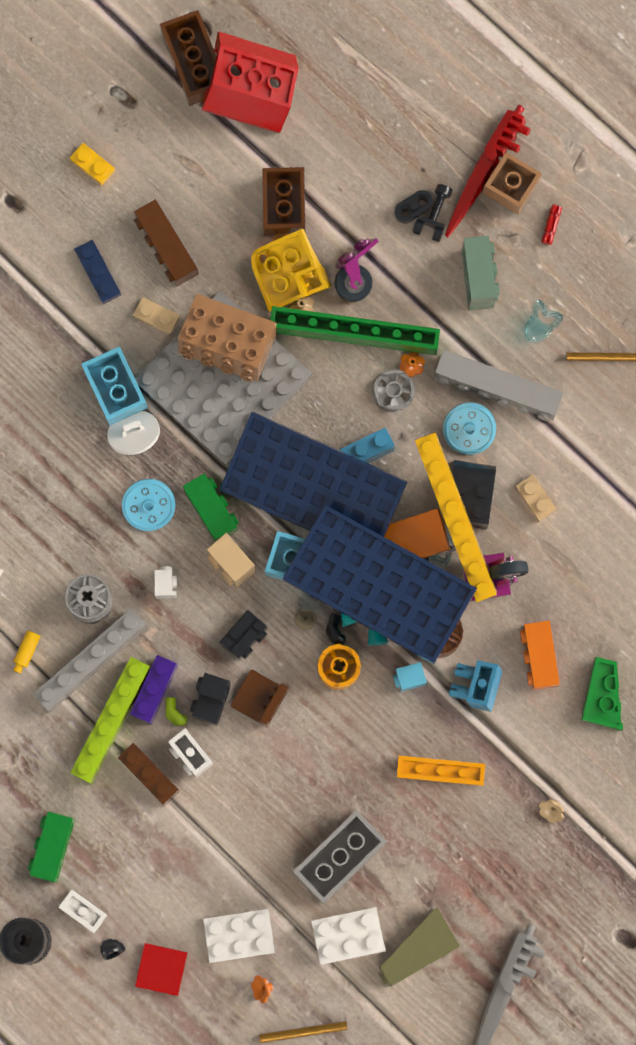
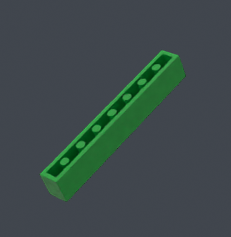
(355, 330)

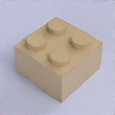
(231, 561)

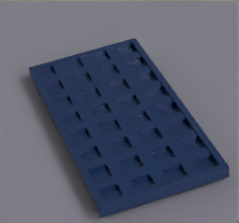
(301, 475)
(379, 584)

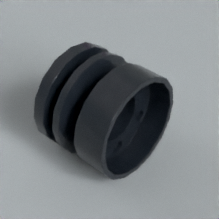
(13, 938)

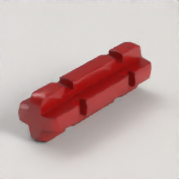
(551, 224)

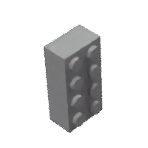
(339, 857)

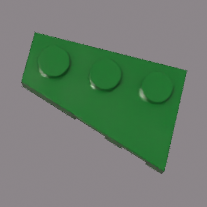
(602, 695)

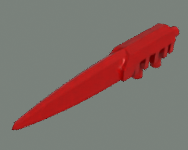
(497, 146)

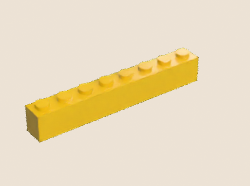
(455, 516)

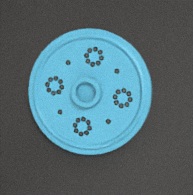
(469, 428)
(148, 504)

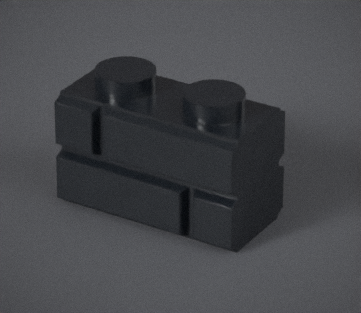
(244, 635)

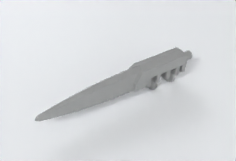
(512, 971)

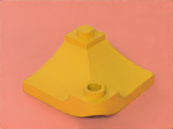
(289, 270)

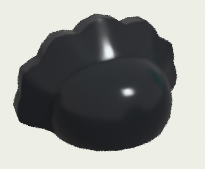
(111, 948)

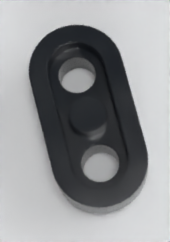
(413, 207)

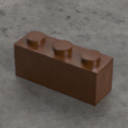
(148, 774)

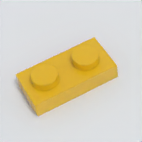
(92, 164)

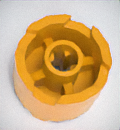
(345, 656)

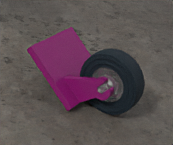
(353, 280)
(503, 572)

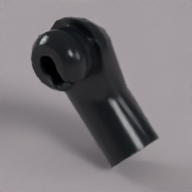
(333, 632)

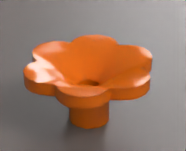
(412, 368)
(261, 988)

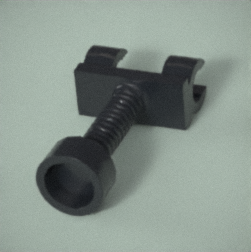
(443, 192)

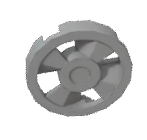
(393, 390)

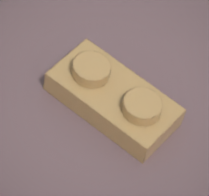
(156, 316)
(535, 498)

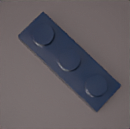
(97, 271)

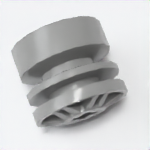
(88, 611)

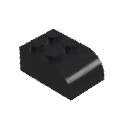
(476, 489)

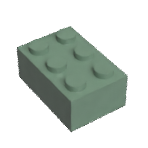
(480, 272)

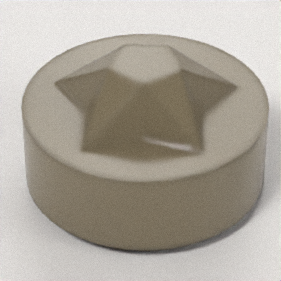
(305, 618)

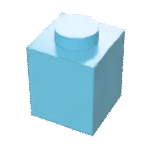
(409, 677)

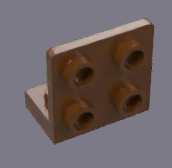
(259, 698)

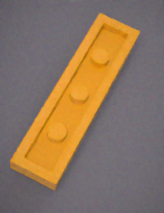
(441, 770)

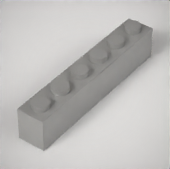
(498, 385)
(90, 660)

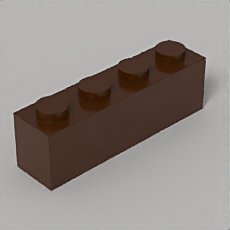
(166, 243)

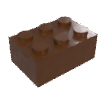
(283, 200)

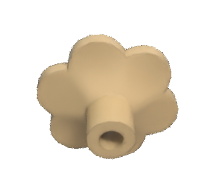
(307, 304)
(551, 810)

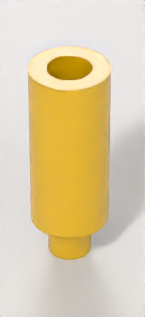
(25, 651)

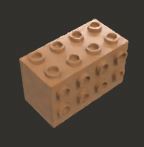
(226, 338)

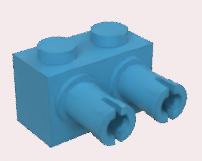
(483, 686)

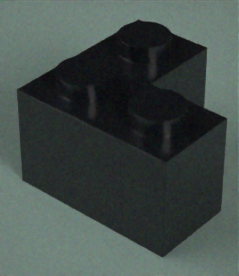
(211, 699)

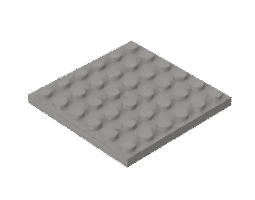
(219, 404)

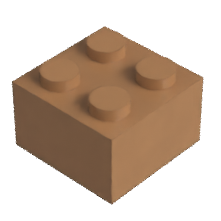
(512, 183)

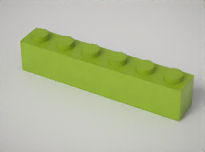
(111, 721)

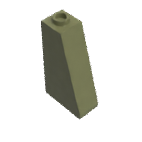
(422, 947)

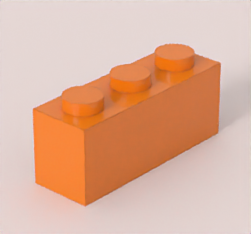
(540, 655)

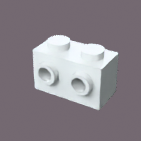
(190, 752)

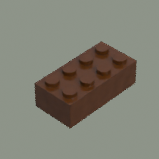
(190, 54)

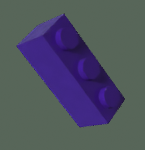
(154, 689)

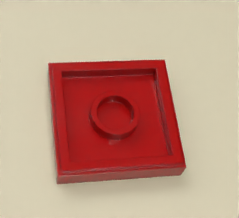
(161, 969)

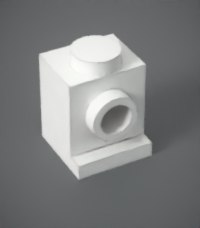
(165, 583)

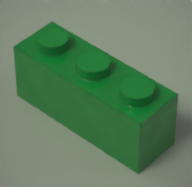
(211, 507)
(51, 846)

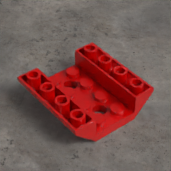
(250, 96)

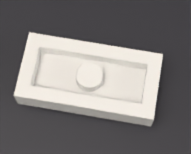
(83, 911)

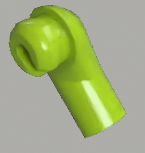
(172, 714)

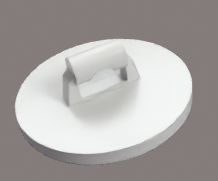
(134, 433)

